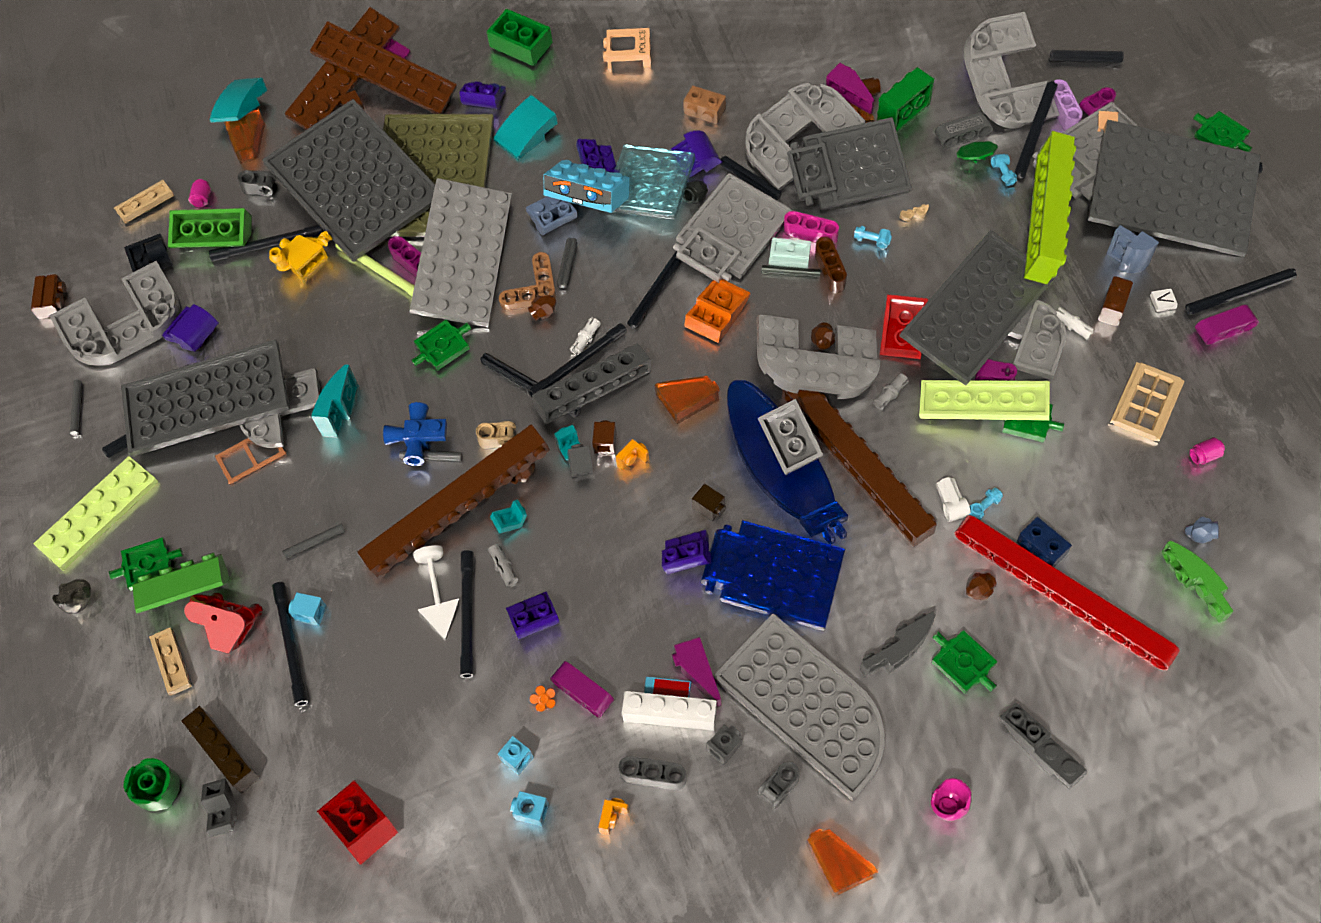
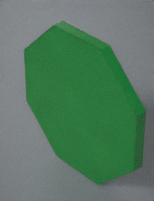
(977, 150)

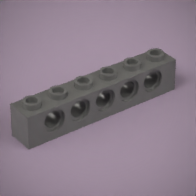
(591, 383)

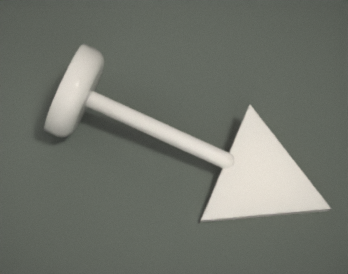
(441, 614)

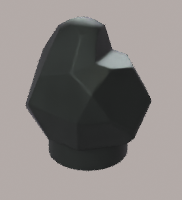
(695, 191)

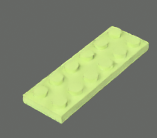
(985, 400)
(95, 513)

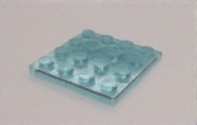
(655, 180)

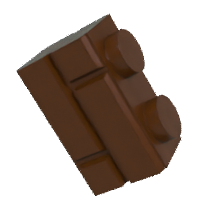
(47, 295)
(1115, 301)

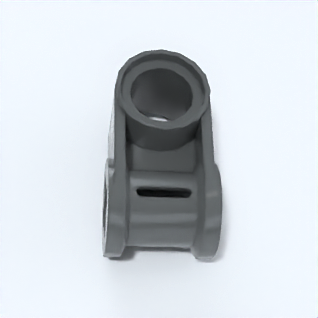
(256, 183)
(777, 787)

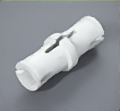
(1073, 323)
(585, 336)

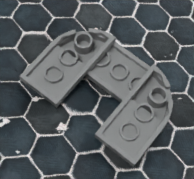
(988, 75)
(771, 131)
(1041, 341)
(103, 346)
(793, 369)

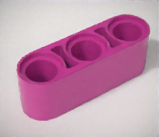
(809, 227)

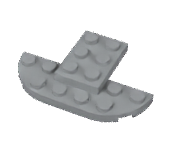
(302, 394)

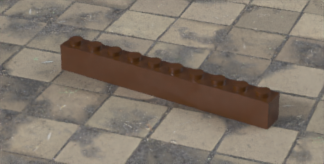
(865, 466)
(453, 501)

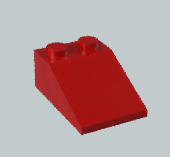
(898, 315)
(357, 822)

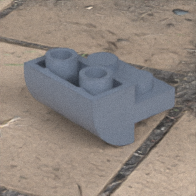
(551, 214)
(1132, 250)

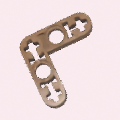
(540, 287)

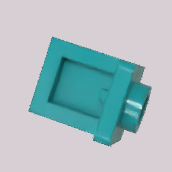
(565, 439)
(509, 518)

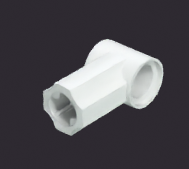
(953, 504)

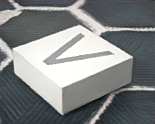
(1163, 300)

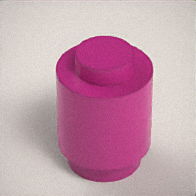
(199, 193)
(1207, 451)

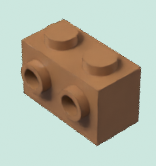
(704, 104)

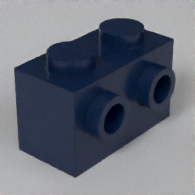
(1044, 542)

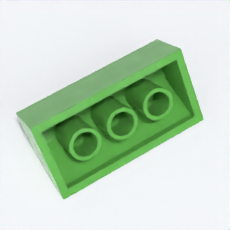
(209, 228)
(179, 582)

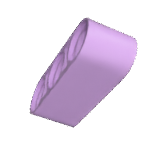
(1067, 106)

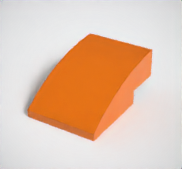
(716, 309)

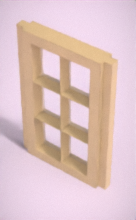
(1165, 410)

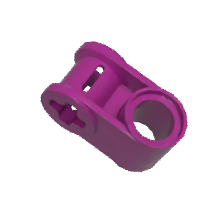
(1097, 100)
(996, 371)

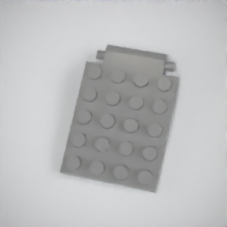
(1088, 149)
(730, 230)

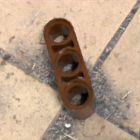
(830, 264)

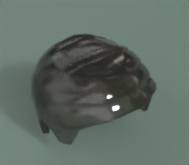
(73, 596)

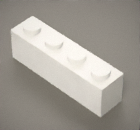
(669, 710)

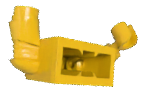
(300, 254)

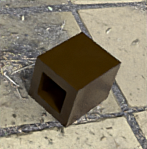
(709, 502)

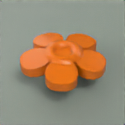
(543, 698)

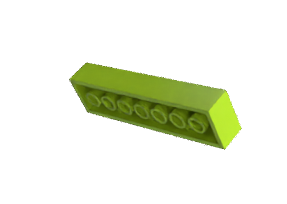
(1050, 208)

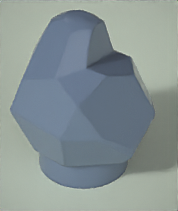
(1203, 530)

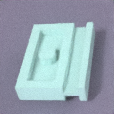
(789, 253)

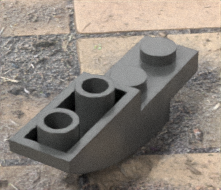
(906, 642)
(1041, 747)

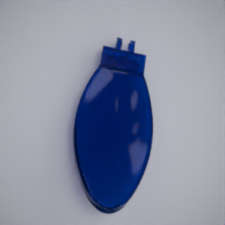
(801, 493)

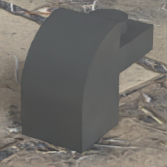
(220, 807)

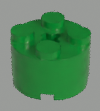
(152, 785)

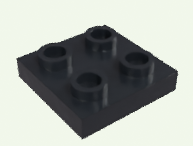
(148, 251)

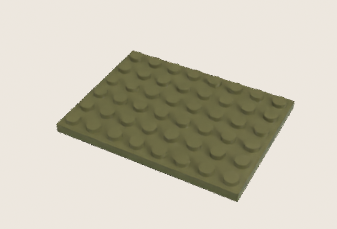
(443, 148)

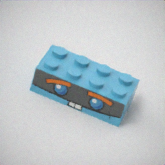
(586, 186)

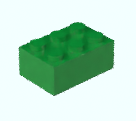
(519, 37)
(906, 98)

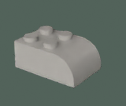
(791, 436)

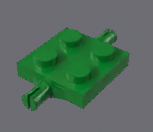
(1222, 131)
(441, 345)
(1032, 429)
(144, 559)
(964, 662)

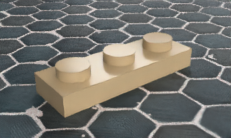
(144, 201)
(170, 661)

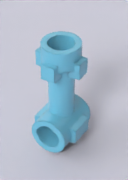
(1002, 161)
(883, 238)
(993, 496)

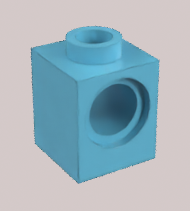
(307, 608)
(515, 755)
(537, 815)

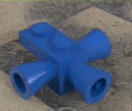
(416, 433)

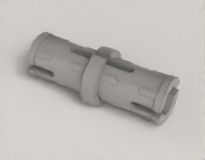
(890, 391)
(503, 565)

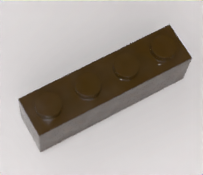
(220, 749)

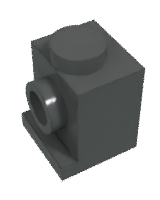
(723, 751)

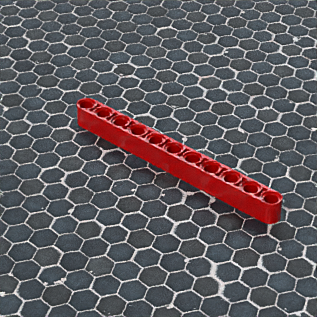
(1068, 593)

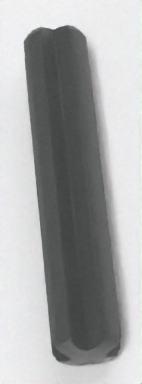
(566, 264)

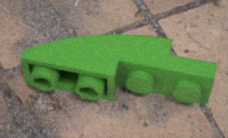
(1194, 571)

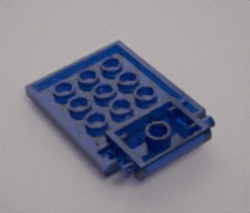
(774, 573)

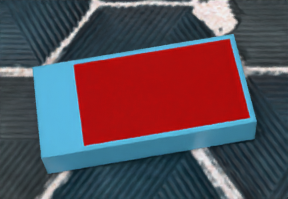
(667, 687)

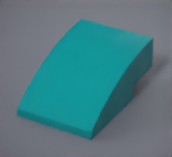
(238, 99)
(525, 127)
(335, 402)

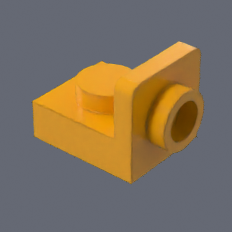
(630, 452)
(608, 818)

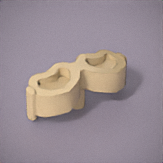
(918, 212)

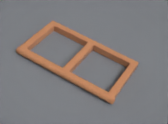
(244, 443)

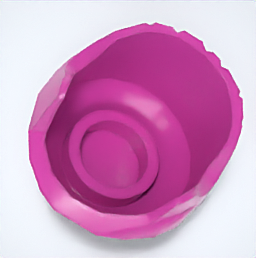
(951, 799)

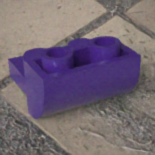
(482, 95)
(705, 153)
(596, 155)
(191, 328)
(686, 552)
(532, 615)

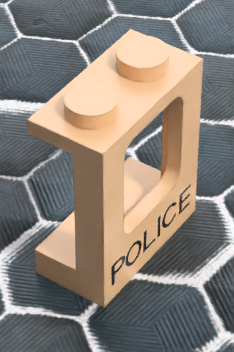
(641, 50)

